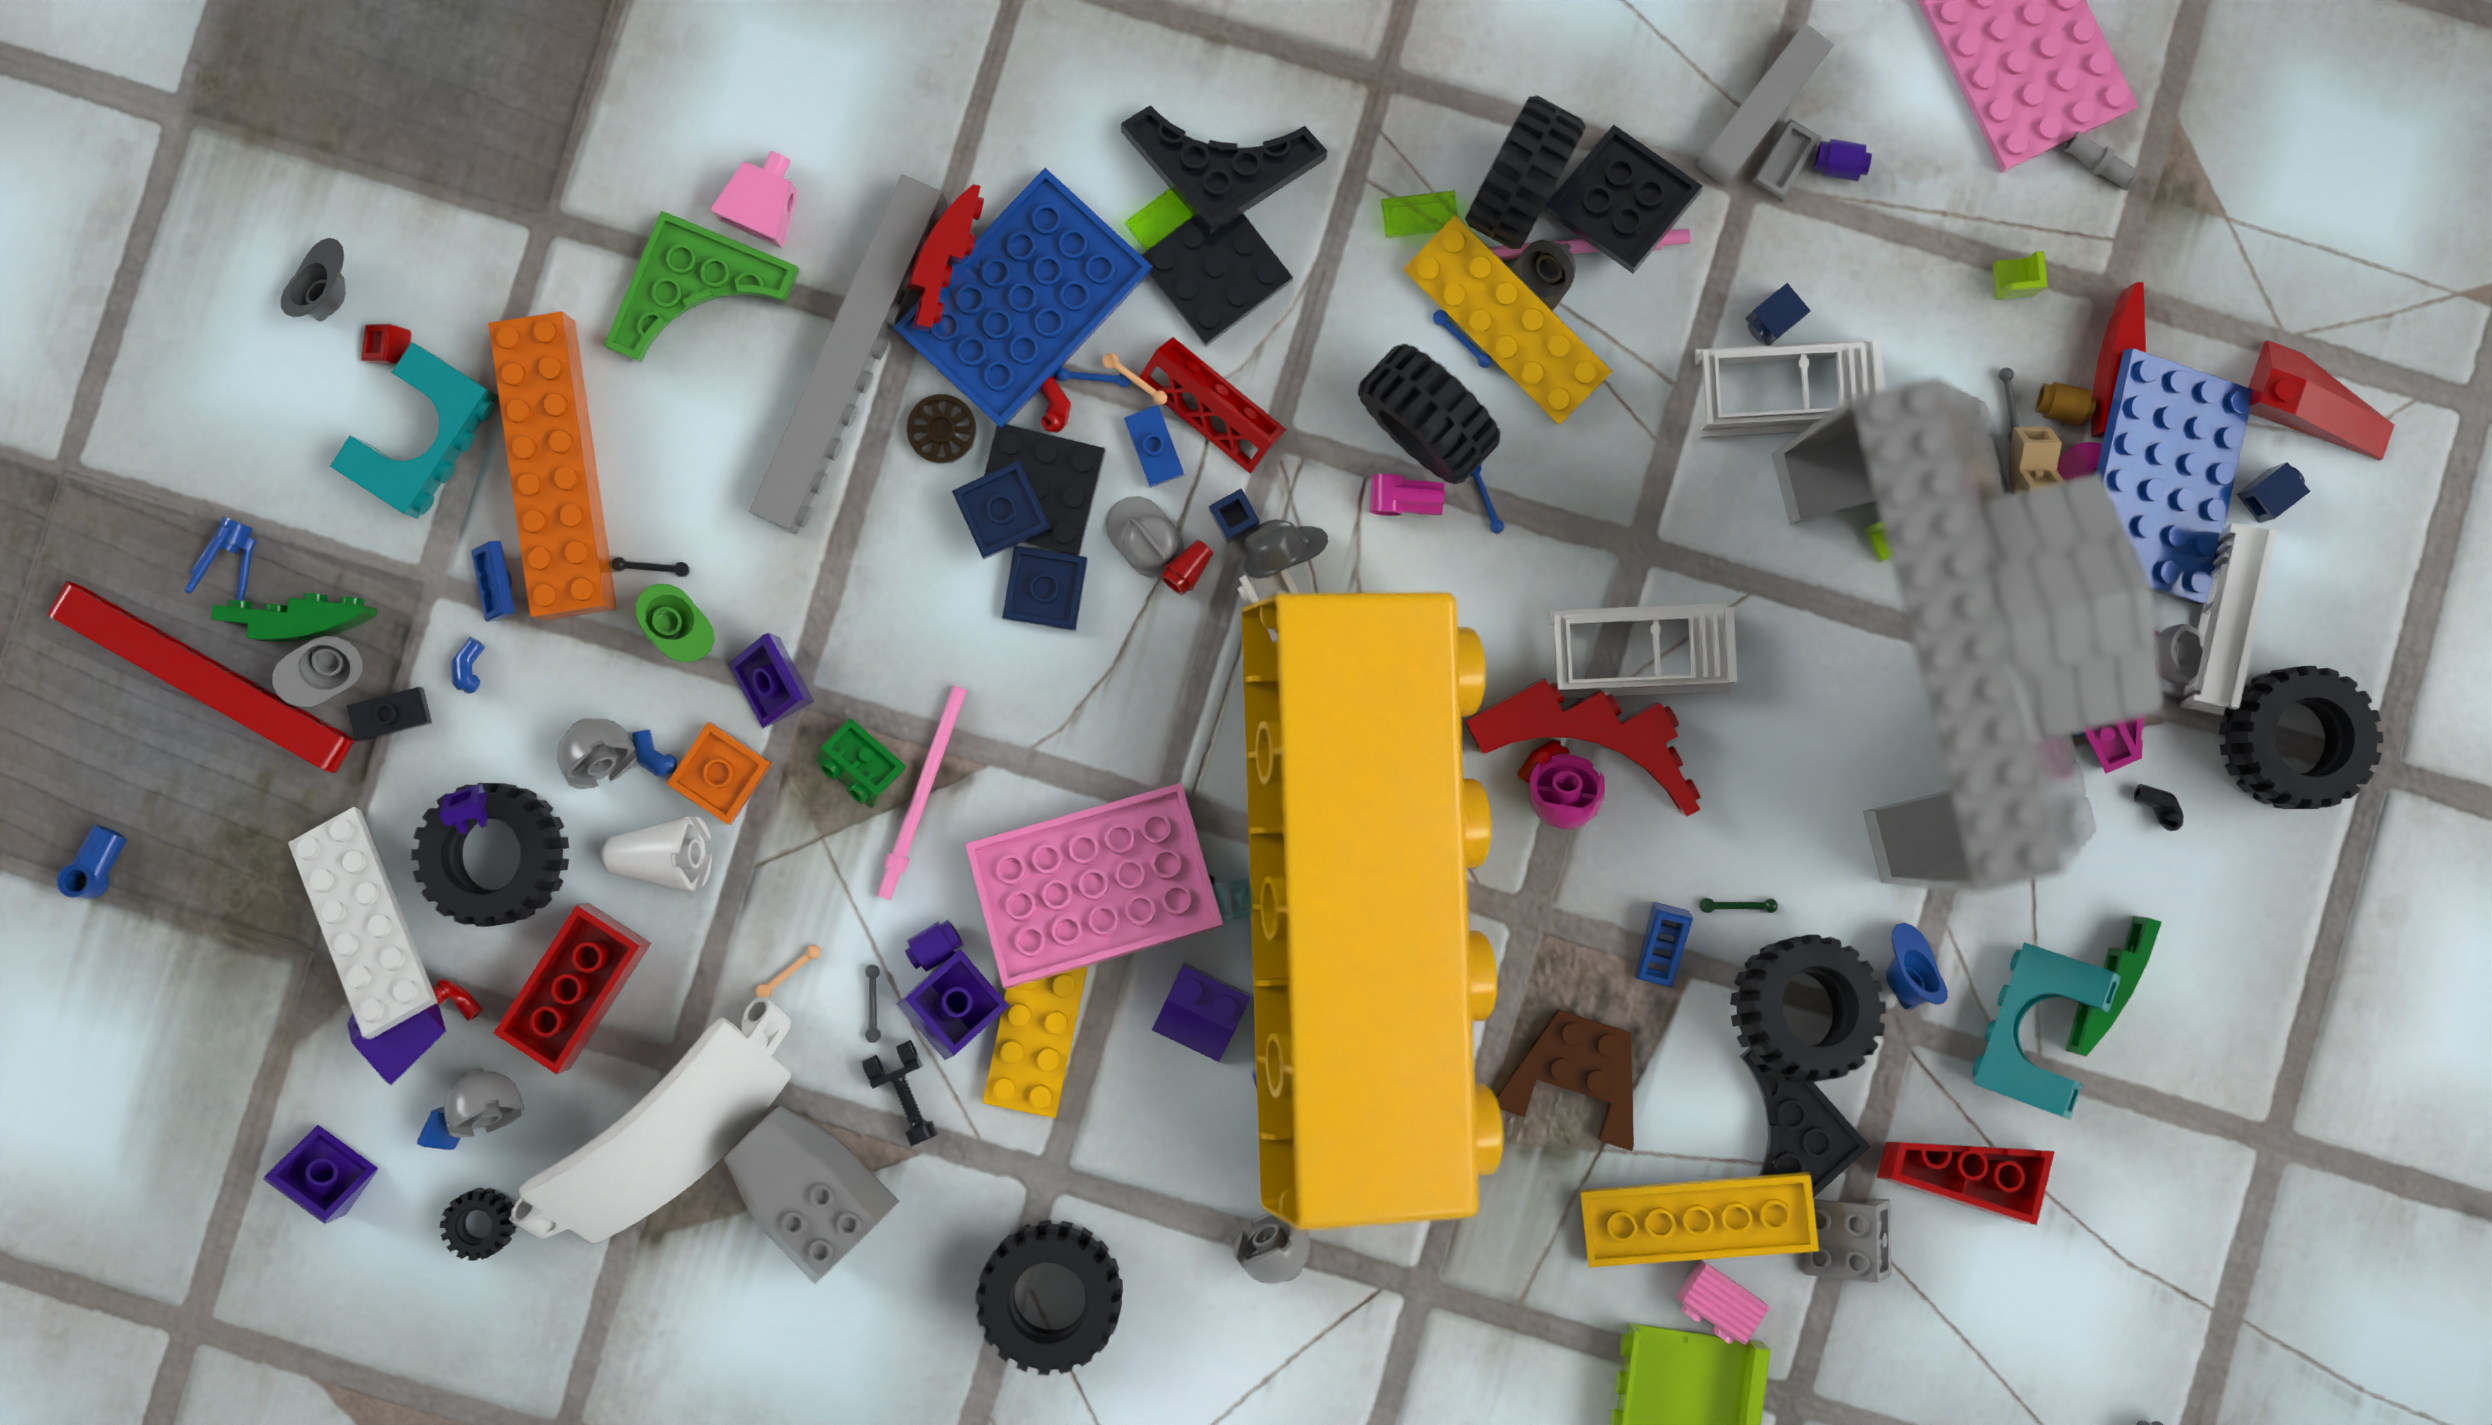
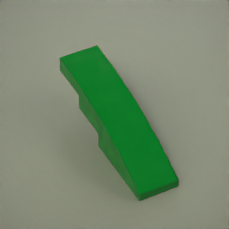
(2091, 1023)

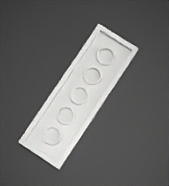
(362, 923)

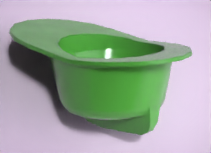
(674, 623)

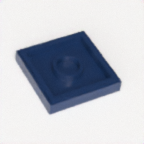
(1001, 509)
(1045, 588)

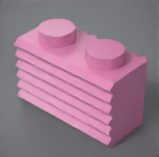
(1722, 1303)

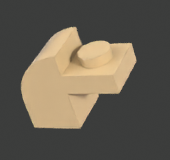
(2033, 458)

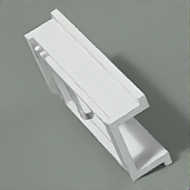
(1858, 373)
(2230, 618)
(1710, 640)

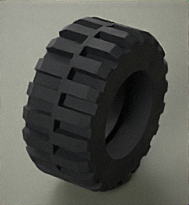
(1525, 172)
(1429, 413)
(2347, 728)
(537, 874)
(1853, 1002)
(1039, 1346)

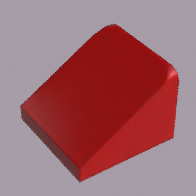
(384, 343)

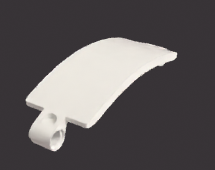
(667, 1136)

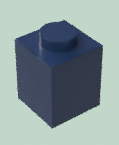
(1776, 315)
(2274, 492)
(1234, 516)

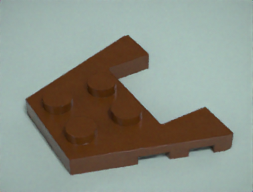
(1583, 1059)

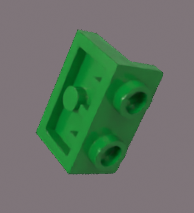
(859, 763)

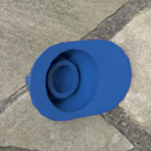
(1914, 971)

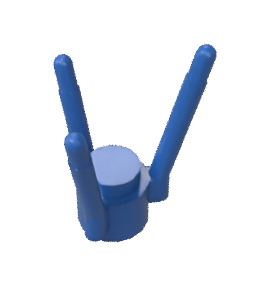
(231, 537)

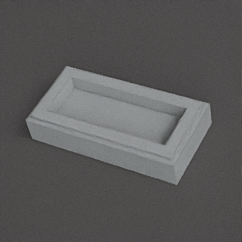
(1785, 160)

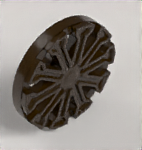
(941, 428)

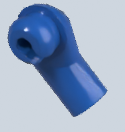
(462, 666)
(650, 758)

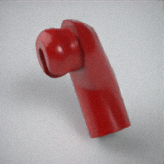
(1058, 407)
(1543, 755)
(458, 996)

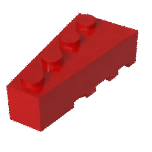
(1983, 1178)

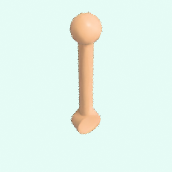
(1111, 361)
(765, 990)

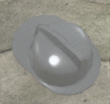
(1144, 535)
(317, 671)

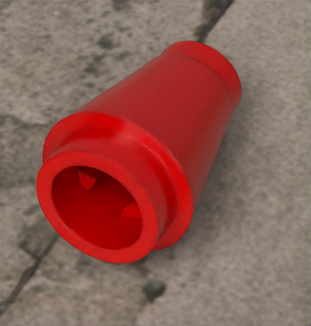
(1186, 568)

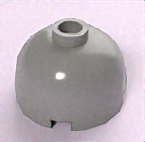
(593, 751)
(481, 1101)
(1272, 1250)

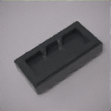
(389, 714)

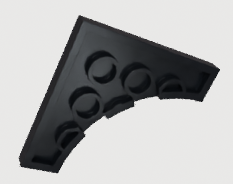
(1218, 177)
(1804, 1130)

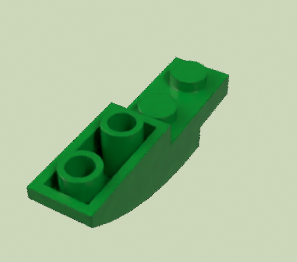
(298, 621)

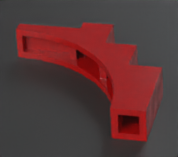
(1640, 737)

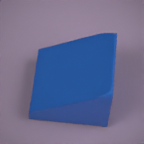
(436, 1133)

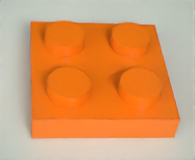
(719, 773)

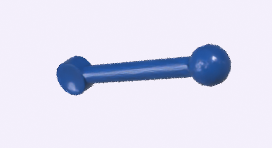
(1440, 318)
(1063, 374)
(1496, 525)

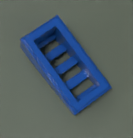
(1654, 926)

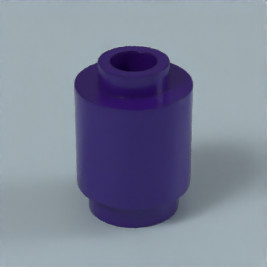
(1842, 159)
(933, 945)

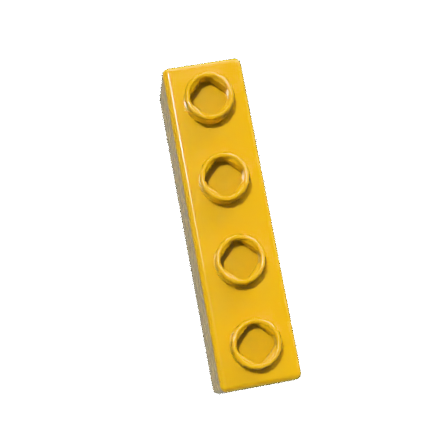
(1365, 909)

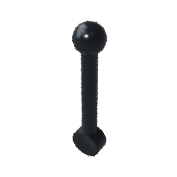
(680, 569)

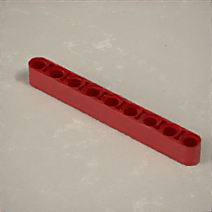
(200, 677)

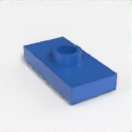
(1154, 446)
(493, 581)

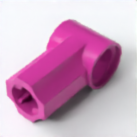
(1394, 496)

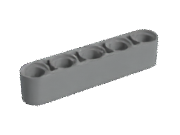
(1765, 105)

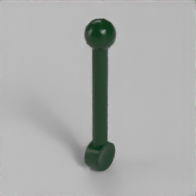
(1708, 905)

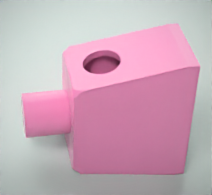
(759, 200)

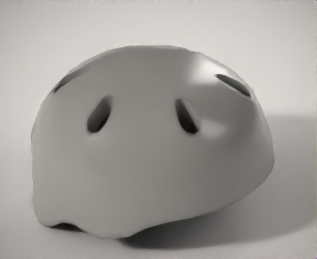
(2179, 654)

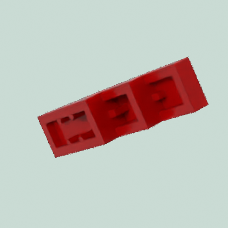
(2123, 332)

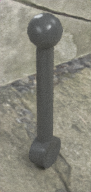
(2006, 376)
(873, 1034)

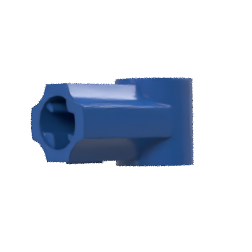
(95, 861)

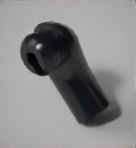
(2164, 805)

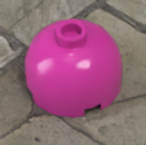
(1566, 791)

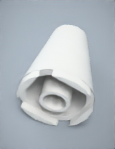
(662, 854)

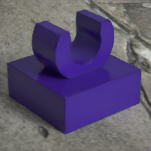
(464, 805)

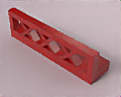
(1214, 398)

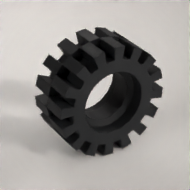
(456, 1224)

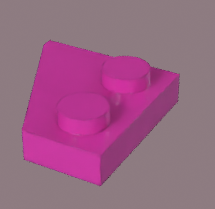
(2117, 743)

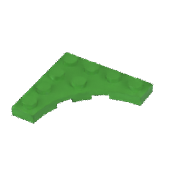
(686, 268)

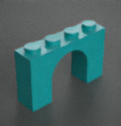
(460, 409)
(2038, 977)

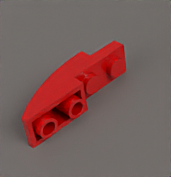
(946, 242)

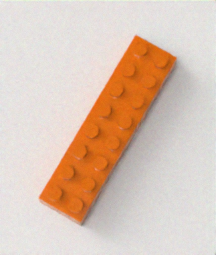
(552, 466)

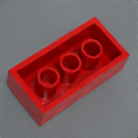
(572, 988)

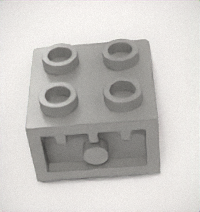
(1851, 1241)

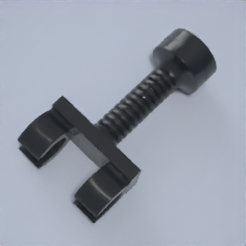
(919, 1128)

